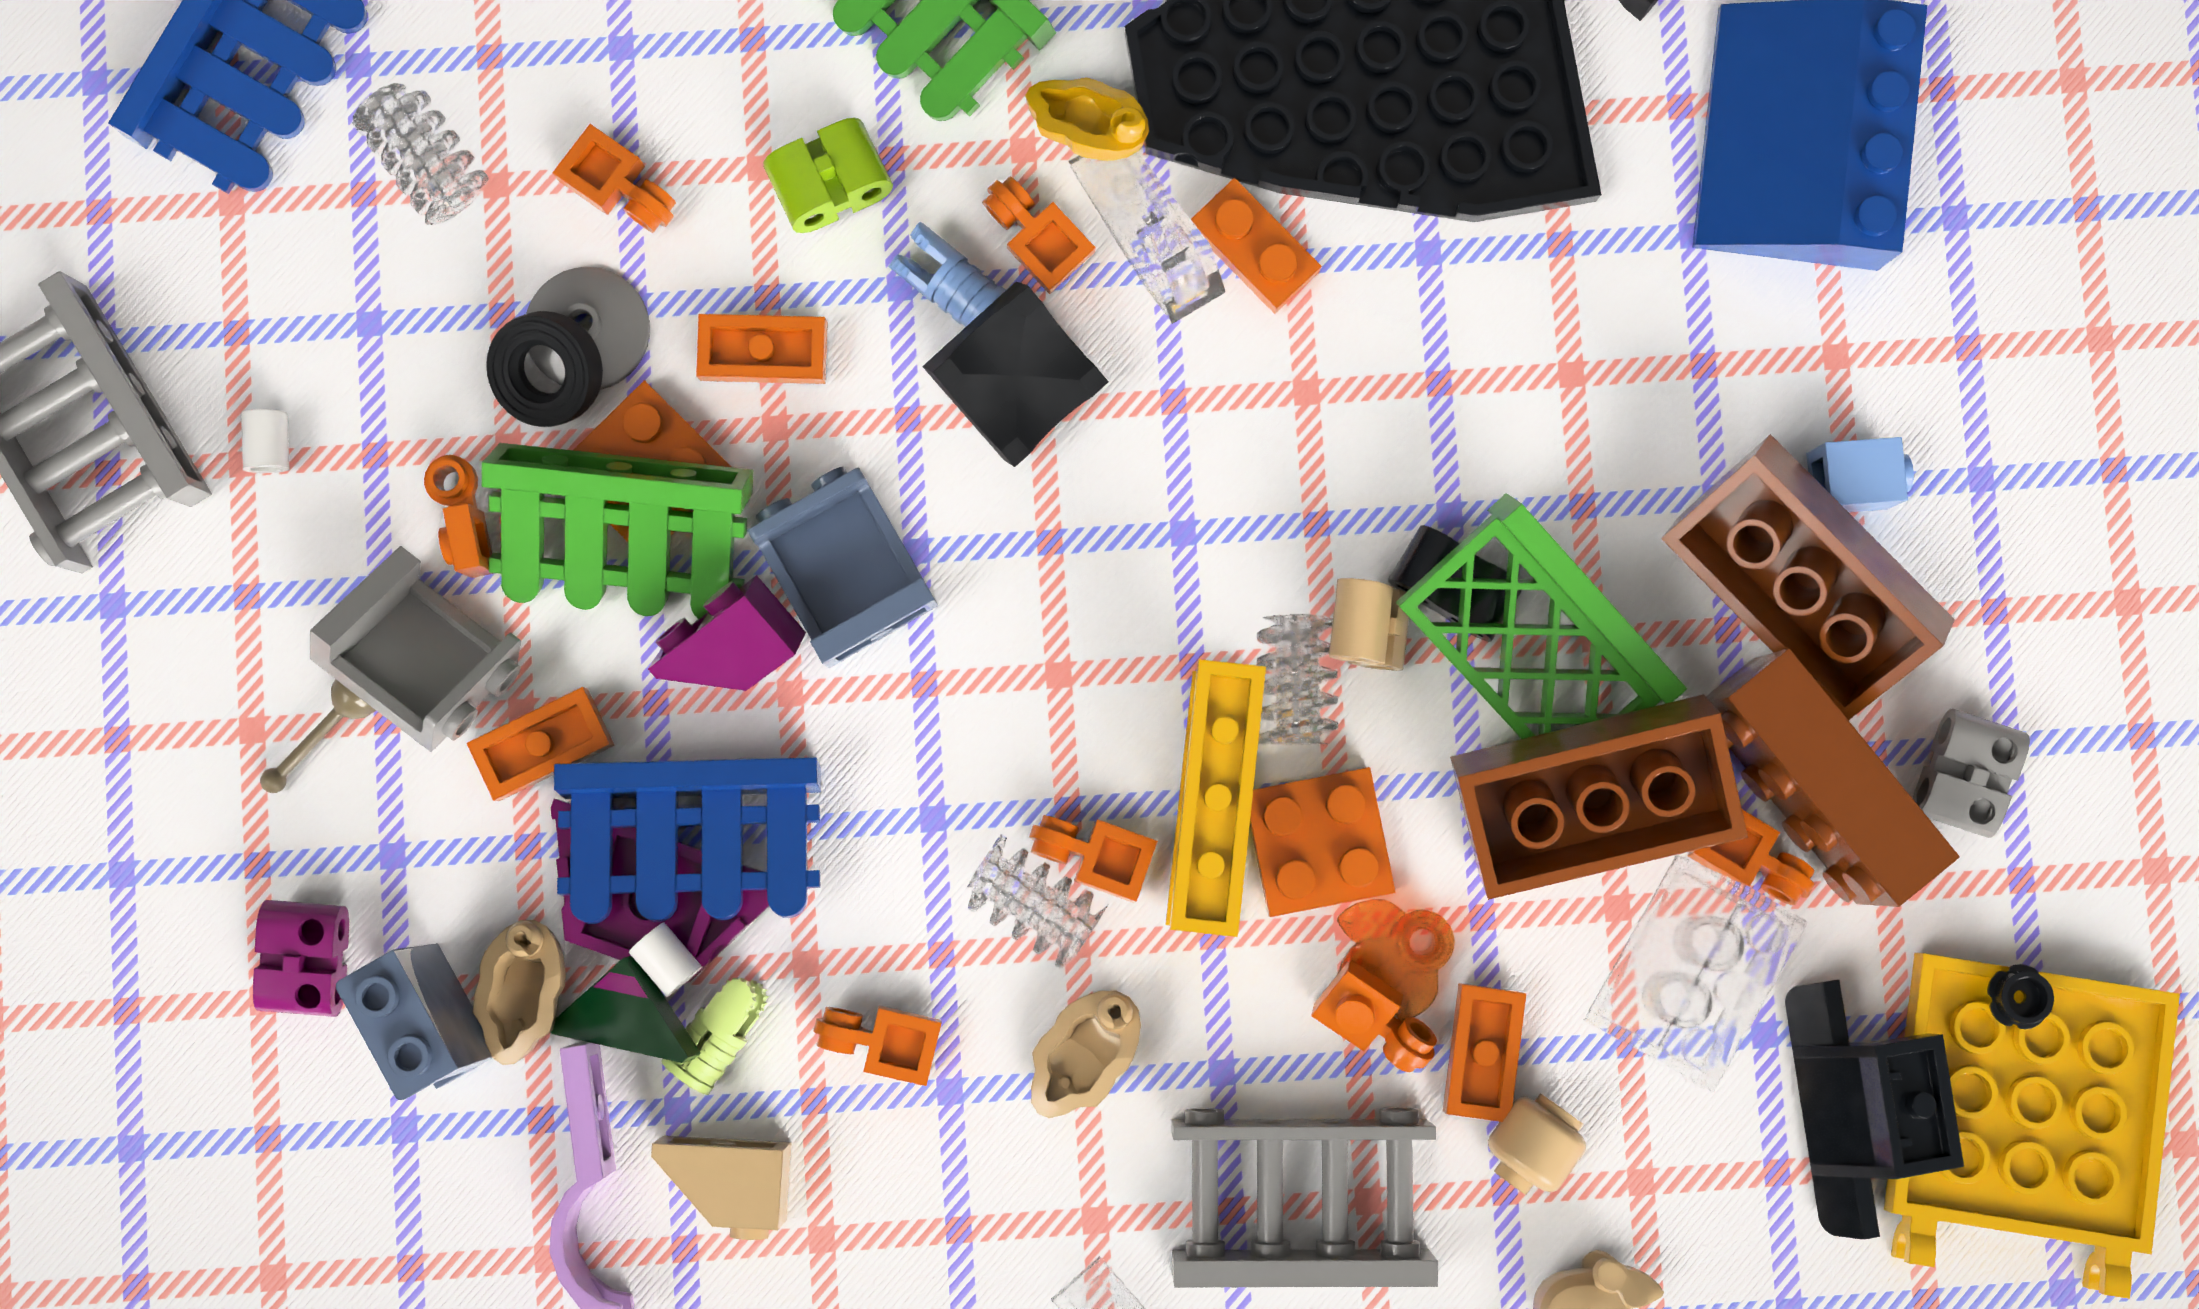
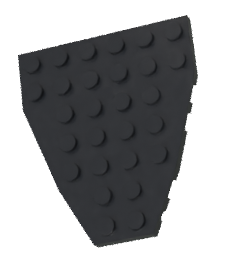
(1371, 101)

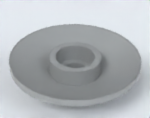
(618, 320)

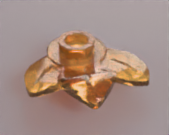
(1384, 949)

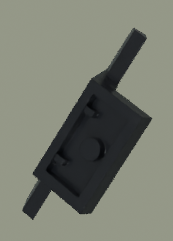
(1866, 1108)

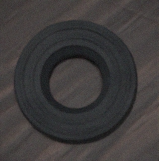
(511, 384)

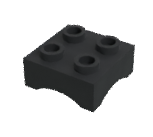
(1015, 373)

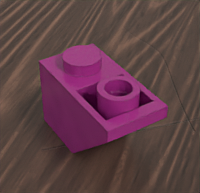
(732, 644)

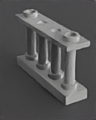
(134, 421)
(1335, 1258)

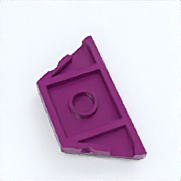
(625, 926)

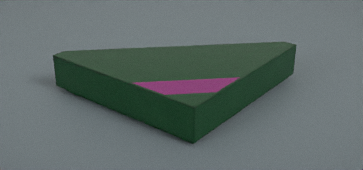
(627, 1014)

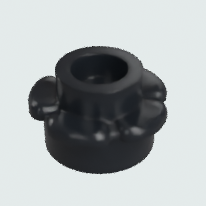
(2037, 997)

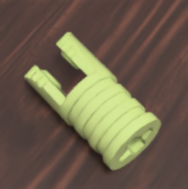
(720, 1033)

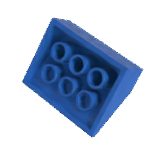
(1811, 130)

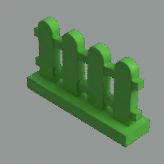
(926, 26)
(588, 483)

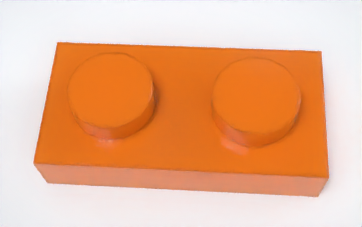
(1255, 246)
(762, 348)
(531, 745)
(1484, 1052)

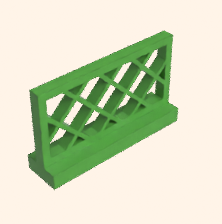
(1568, 592)

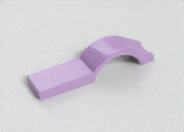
(593, 1162)

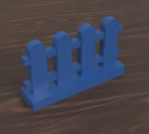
(182, 60)
(657, 822)

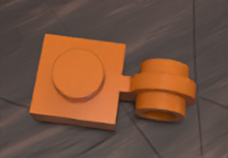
(605, 171)
(1048, 245)
(466, 535)
(1111, 859)
(1785, 876)
(1363, 1006)
(898, 1045)

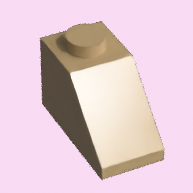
(730, 1180)

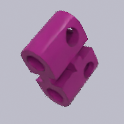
(300, 957)

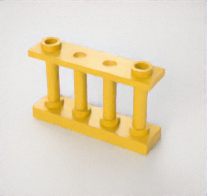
(1215, 798)

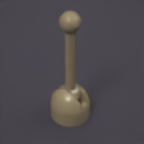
(345, 705)

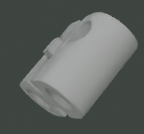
(1971, 772)

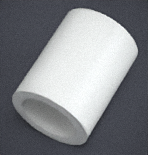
(265, 441)
(665, 959)

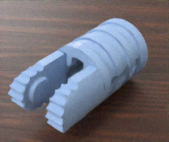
(956, 284)

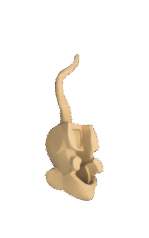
(1597, 1285)

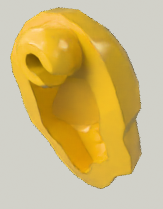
(1088, 117)

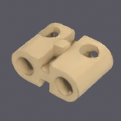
(1368, 625)

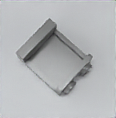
(413, 653)

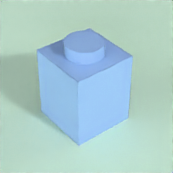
(1863, 472)

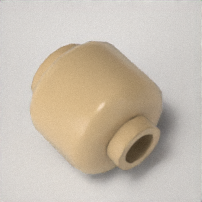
(1537, 1145)

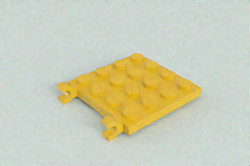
(2050, 1118)

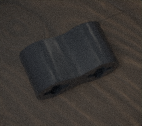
(1423, 554)

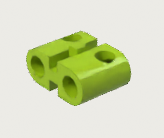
(827, 175)

